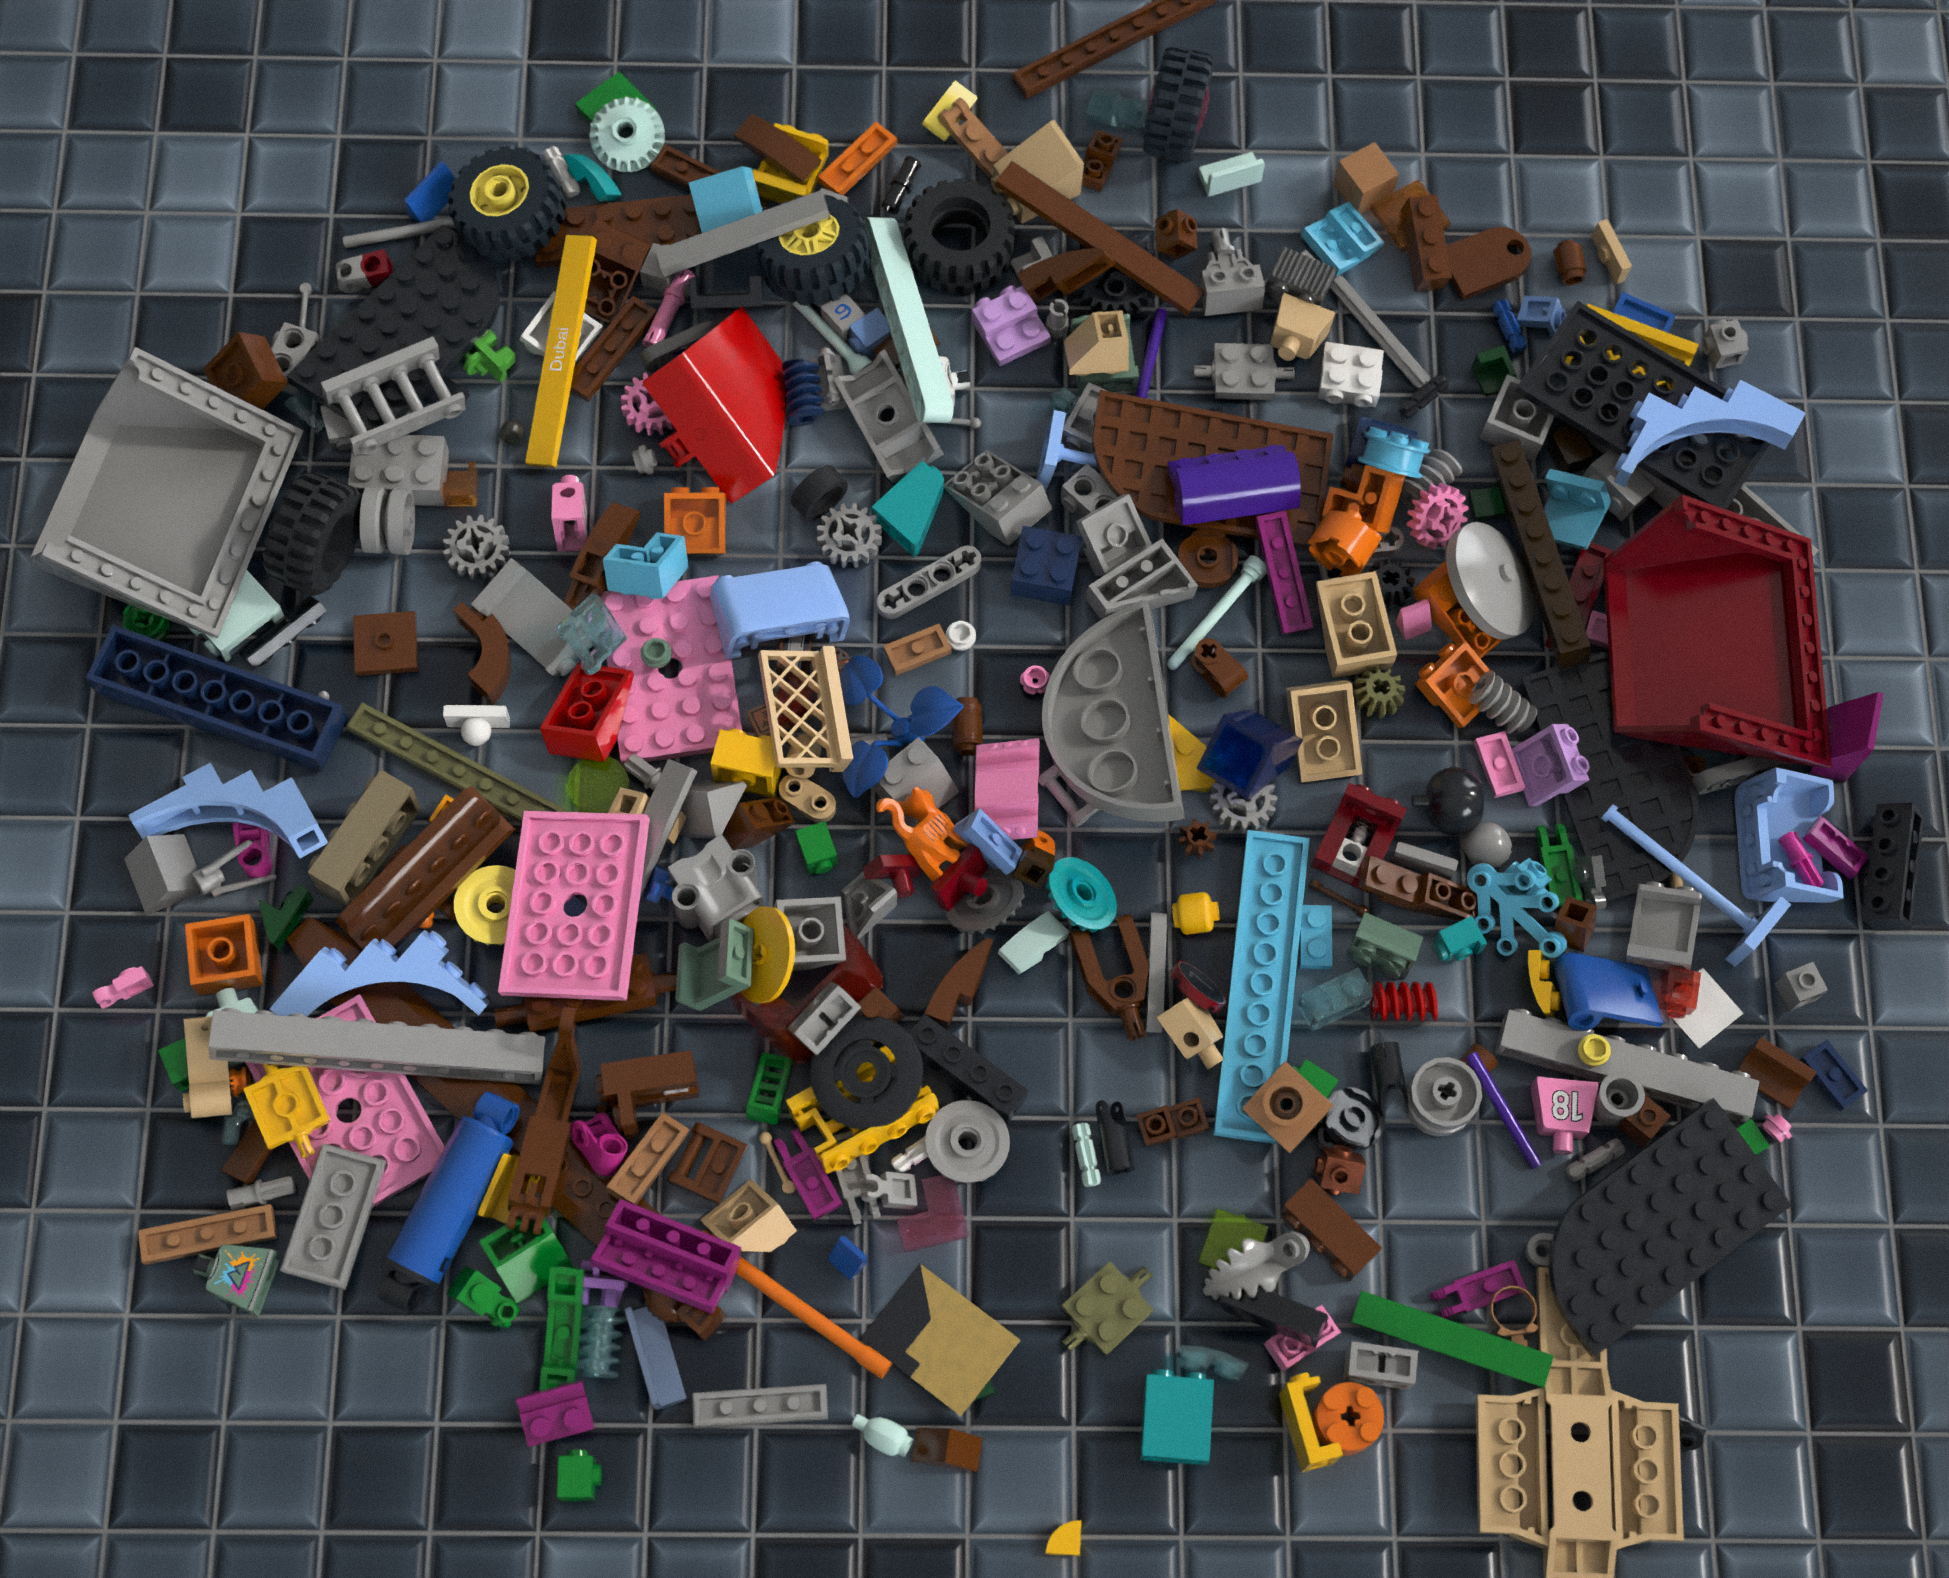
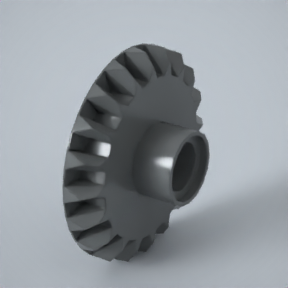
(990, 909)

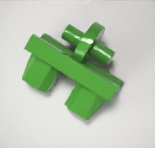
(483, 359)

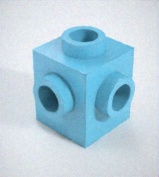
(1540, 872)

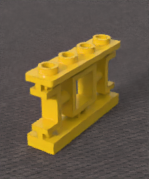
(834, 1157)

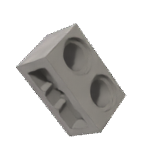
(291, 357)
(1094, 484)
(824, 1017)
(1380, 1365)

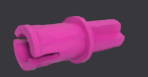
(1800, 859)

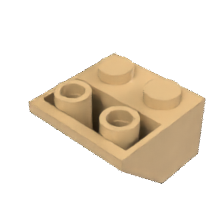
(1098, 345)

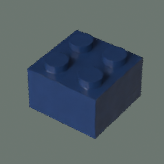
(1046, 565)

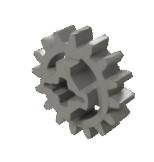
(851, 523)
(461, 547)
(1239, 812)

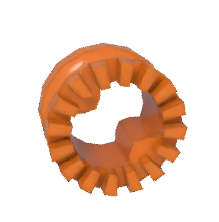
(241, 1080)

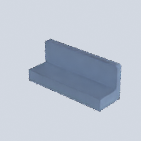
(656, 1358)

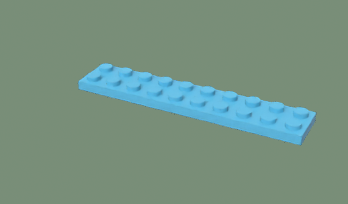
(1261, 977)

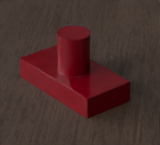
(898, 869)
(961, 878)

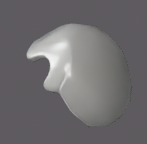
(1487, 844)

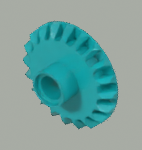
(1082, 894)

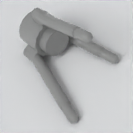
(210, 876)

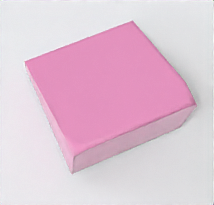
(1414, 619)

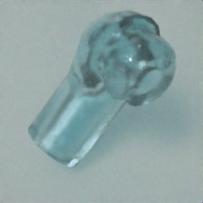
(232, 1122)

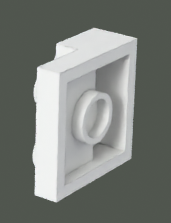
(1351, 375)

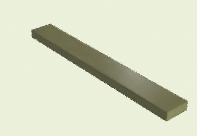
(445, 763)

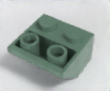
(1384, 946)

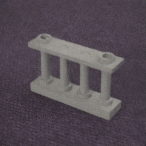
(394, 367)

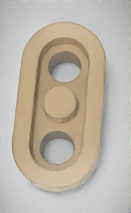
(806, 797)

